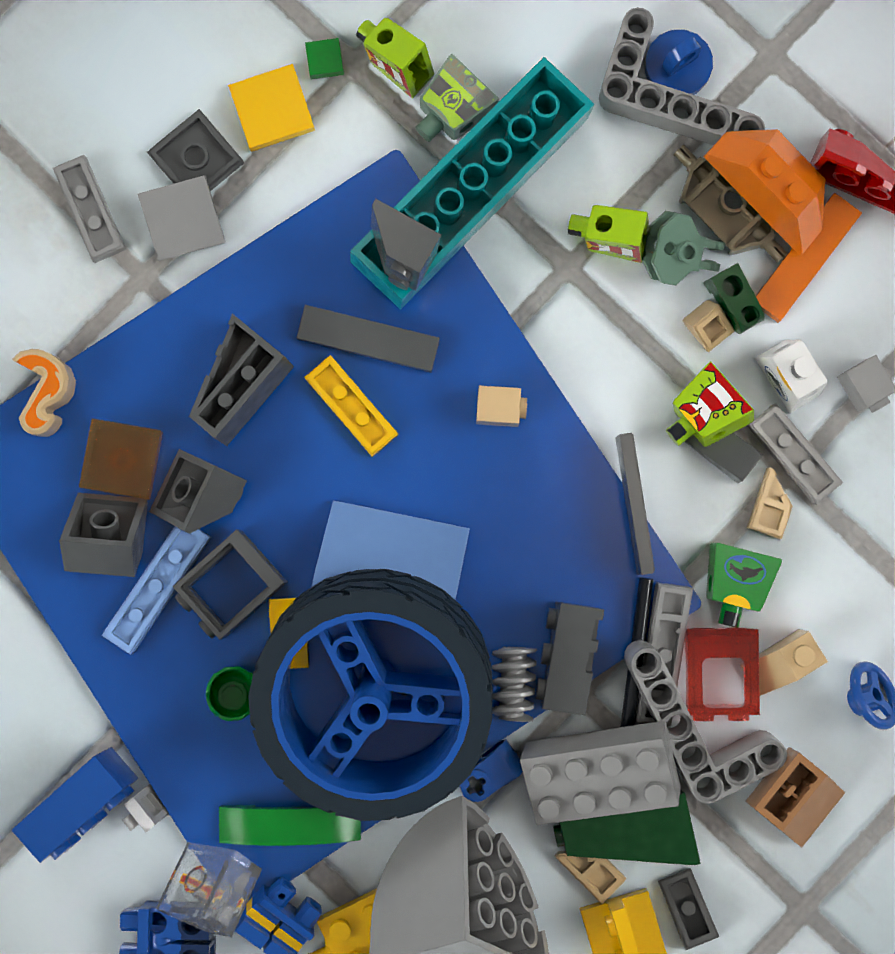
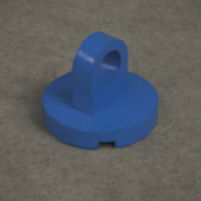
(679, 61)

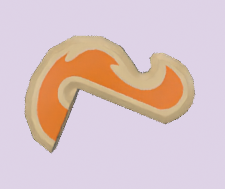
(51, 393)

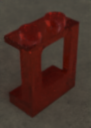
(722, 643)

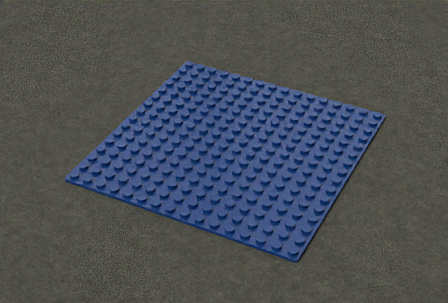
(535, 496)

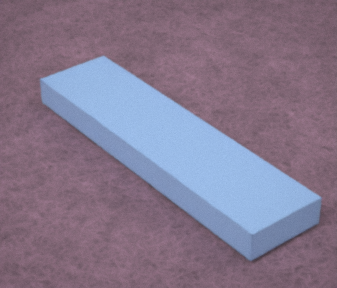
(155, 588)

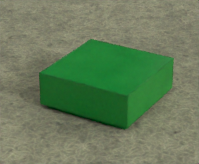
(324, 58)

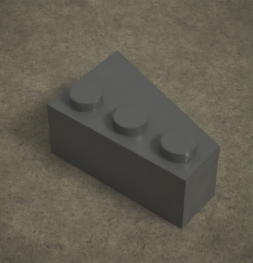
(239, 382)
(569, 657)

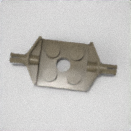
(739, 228)

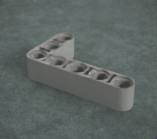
(666, 98)
(685, 734)

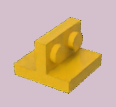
(623, 925)

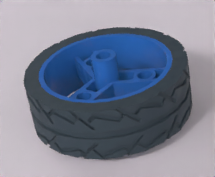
(324, 767)

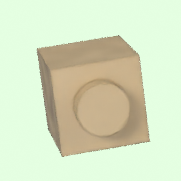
(500, 406)

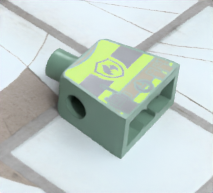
(454, 101)

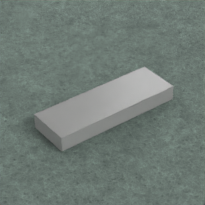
(89, 208)
(795, 454)

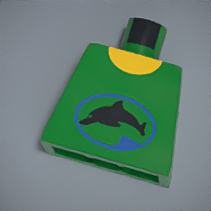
(739, 580)

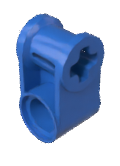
(497, 767)

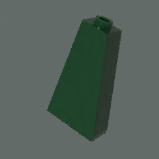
(641, 836)

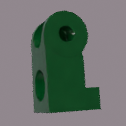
(736, 298)

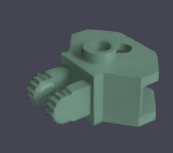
(677, 248)

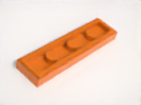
(798, 270)

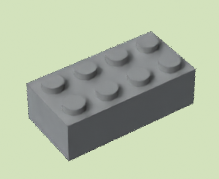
(601, 773)

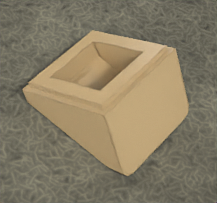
(708, 324)

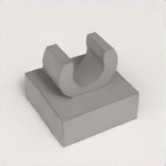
(144, 810)

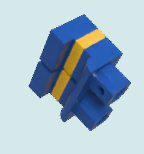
(275, 923)

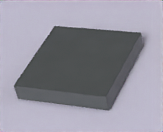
(195, 151)

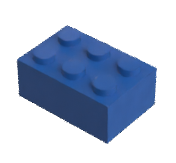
(76, 806)

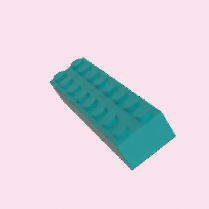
(485, 169)

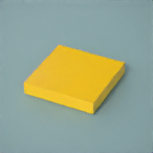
(271, 107)

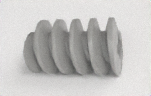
(512, 683)

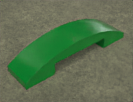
(284, 826)

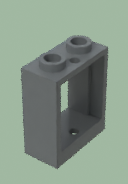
(189, 598)

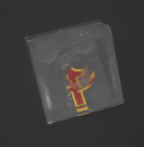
(209, 888)

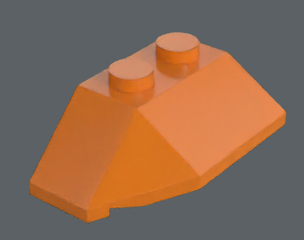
(774, 182)

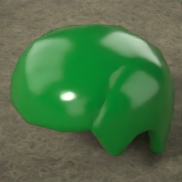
(229, 693)

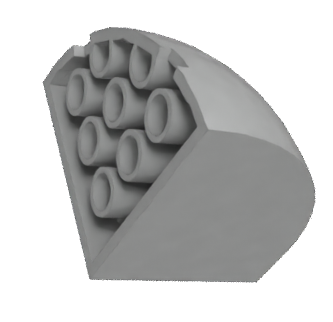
(455, 890)

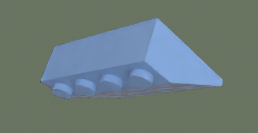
(382, 539)

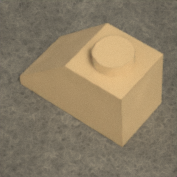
(788, 661)

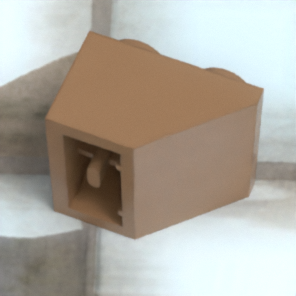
(796, 797)

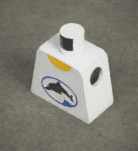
(792, 373)

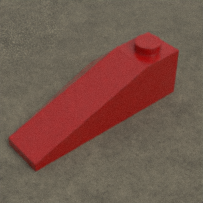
(855, 169)

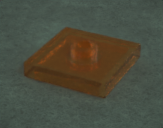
(121, 459)

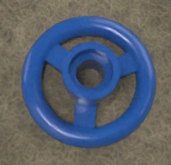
(869, 697)

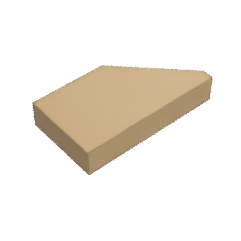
(770, 508)
(595, 874)

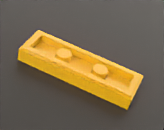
(351, 406)

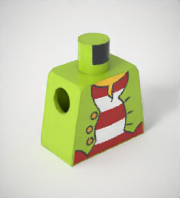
(397, 54)
(624, 236)
(709, 409)

